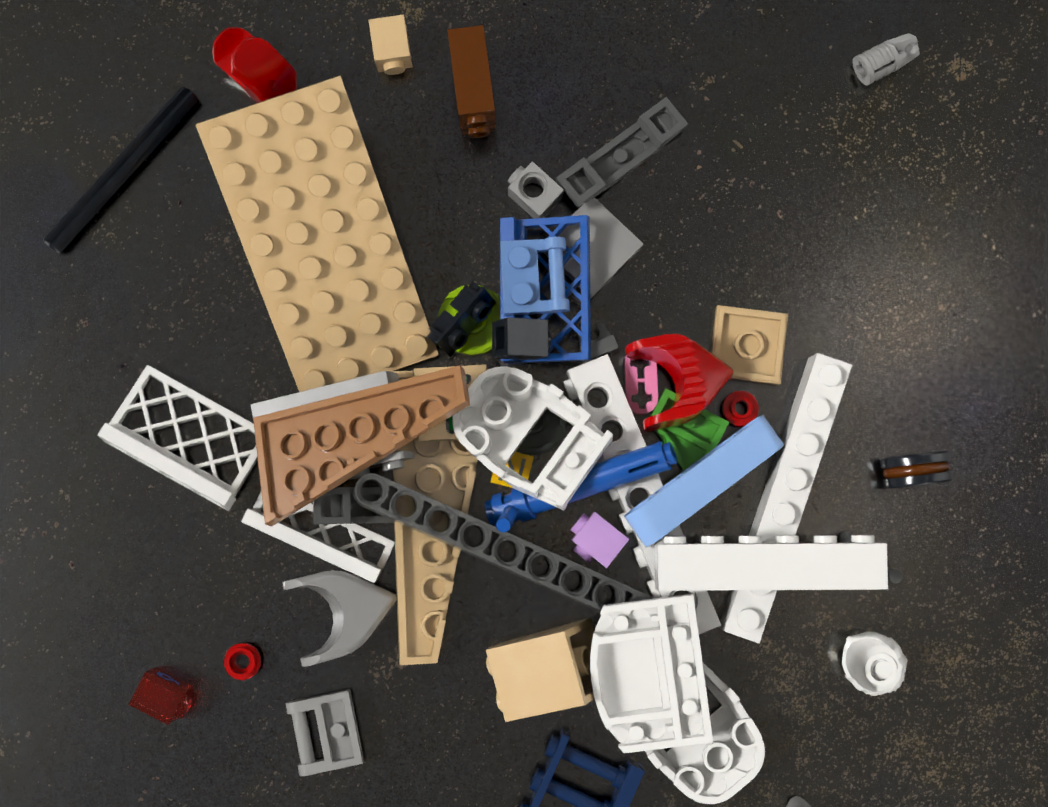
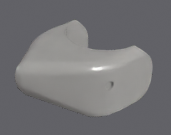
(356, 611)

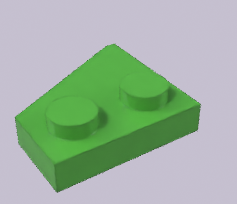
(692, 438)

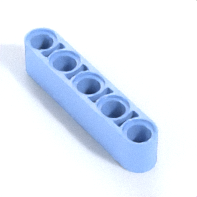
(703, 481)

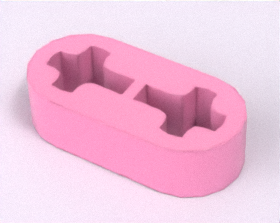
(631, 385)

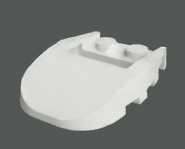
(502, 414)
(720, 768)

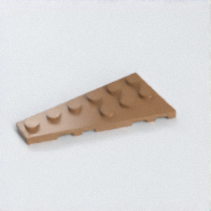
(331, 440)

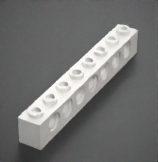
(602, 376)

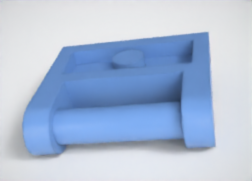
(521, 276)

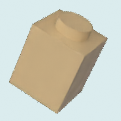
(390, 44)

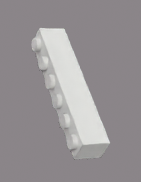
(770, 565)

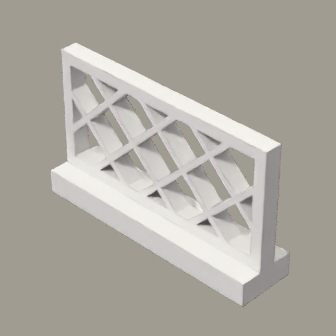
(162, 458)

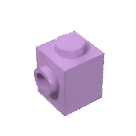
(597, 539)

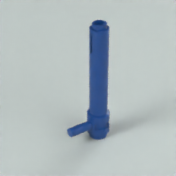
(506, 509)

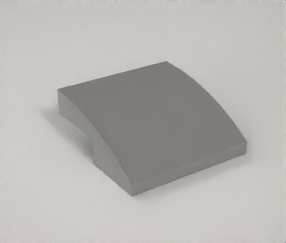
(610, 245)

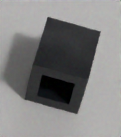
(520, 339)

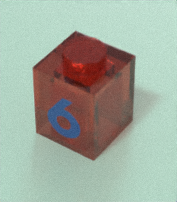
(162, 696)

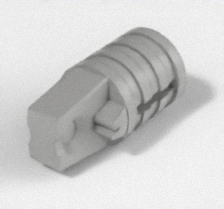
(885, 58)

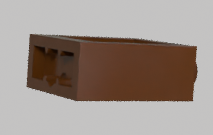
(472, 81)

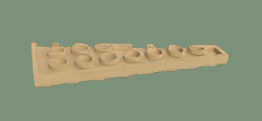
(424, 564)

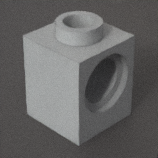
(538, 206)

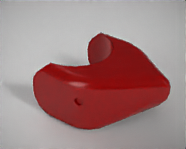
(253, 64)
(694, 371)

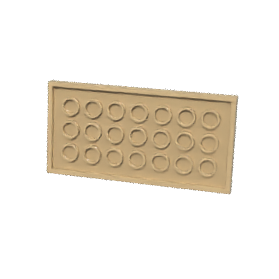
(318, 235)

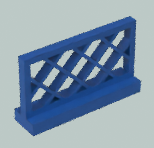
(514, 229)

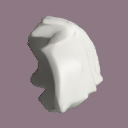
(873, 663)

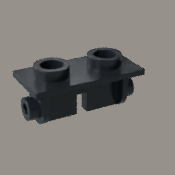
(473, 307)

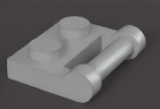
(336, 729)

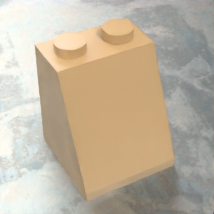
(543, 671)

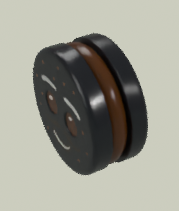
(916, 469)

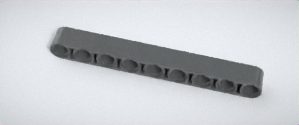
(486, 550)

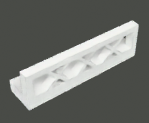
(321, 548)

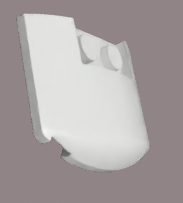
(650, 674)

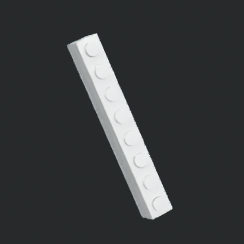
(789, 482)

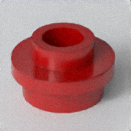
(732, 416)
(234, 669)

